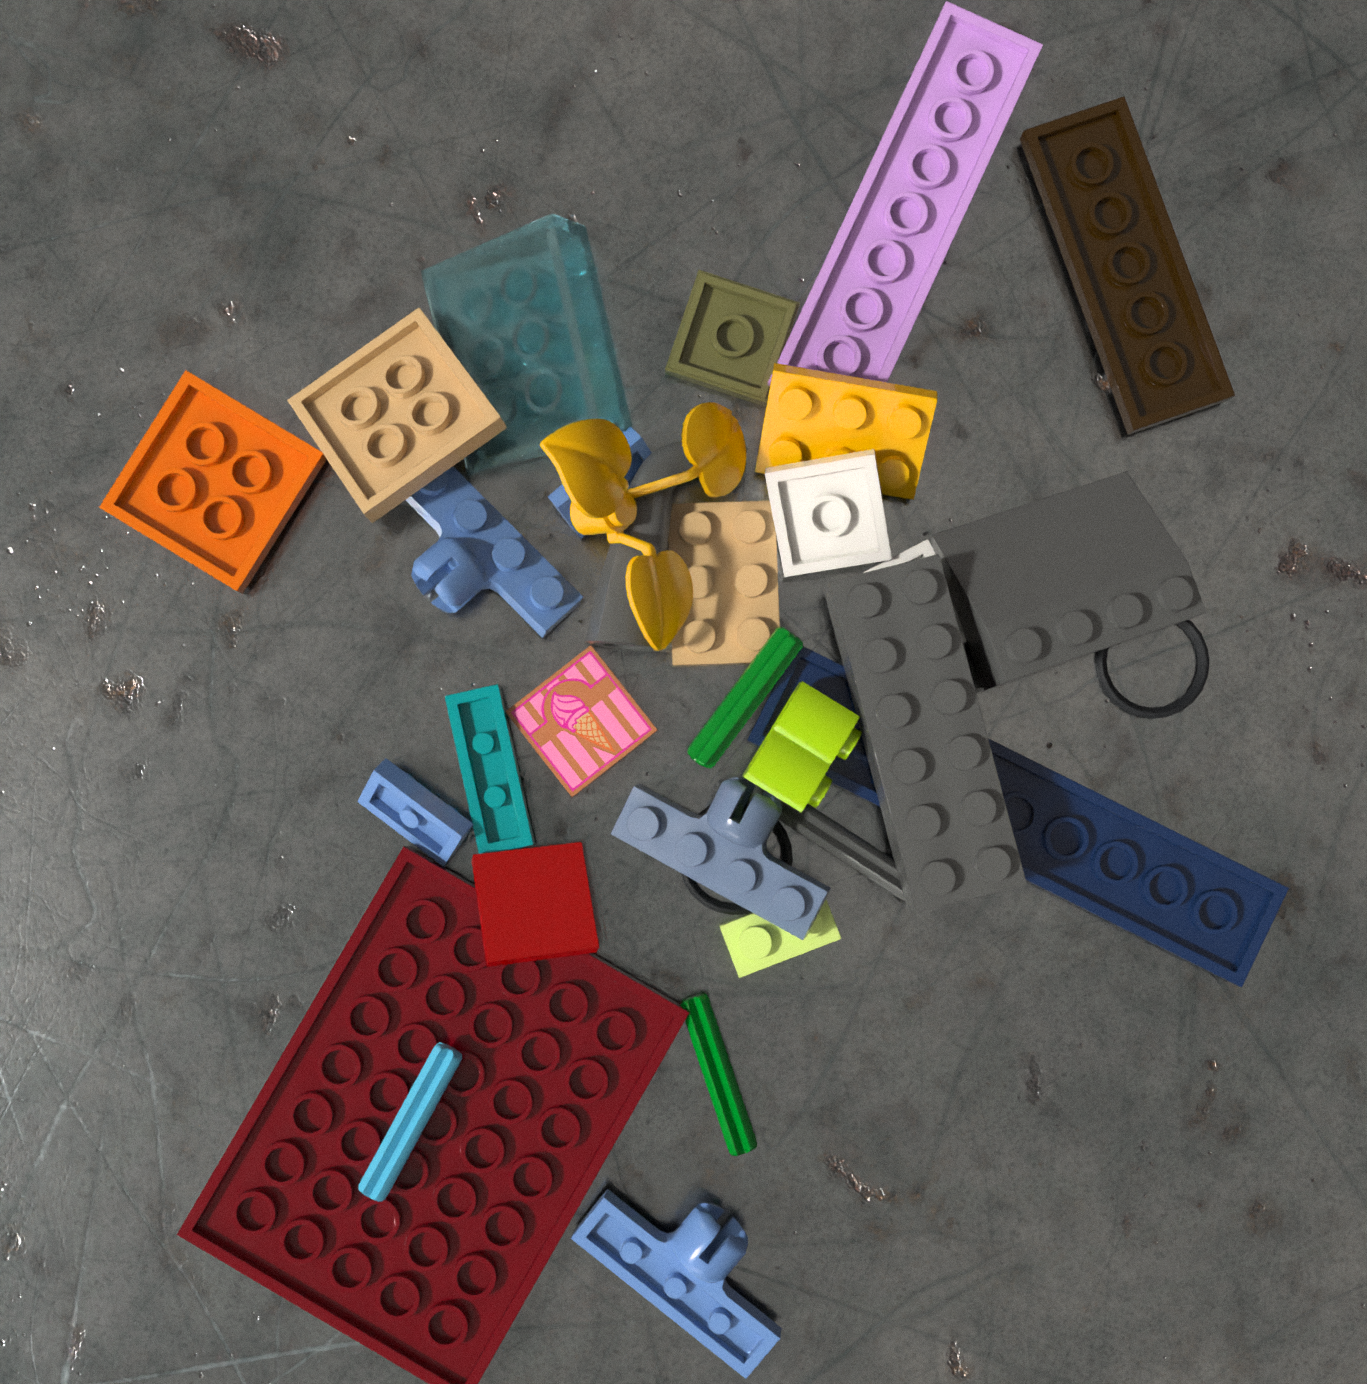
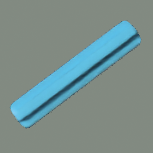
(410, 1122)

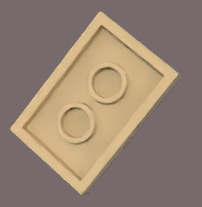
(733, 577)

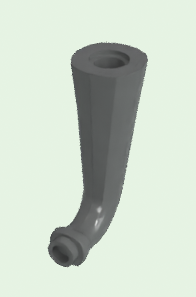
(612, 618)

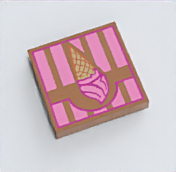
(581, 721)

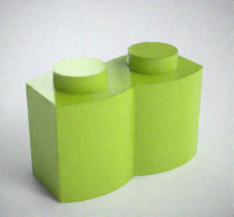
(802, 747)

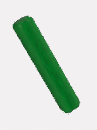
(745, 697)
(719, 1075)

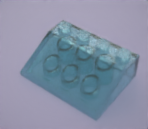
(530, 335)

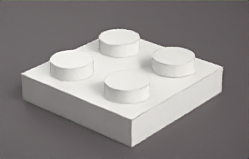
(828, 513)

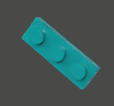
(489, 769)

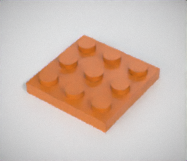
(213, 482)

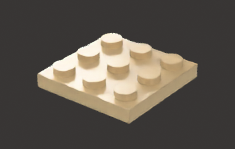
(396, 415)

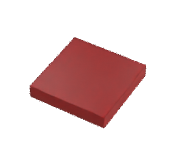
(534, 904)

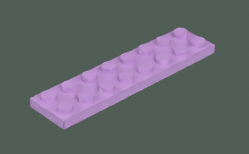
(912, 198)

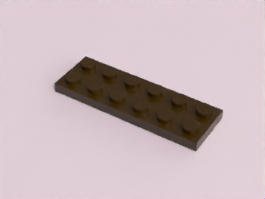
(1126, 265)

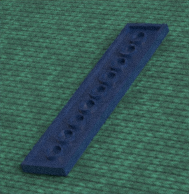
(1091, 848)

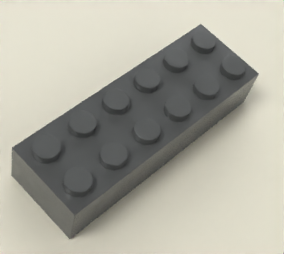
(924, 734)

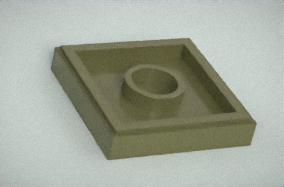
(731, 337)

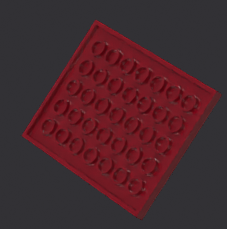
(502, 1165)

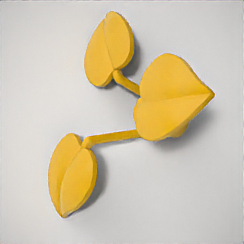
(592, 465)

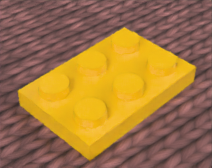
(836, 414)

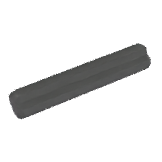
(844, 846)

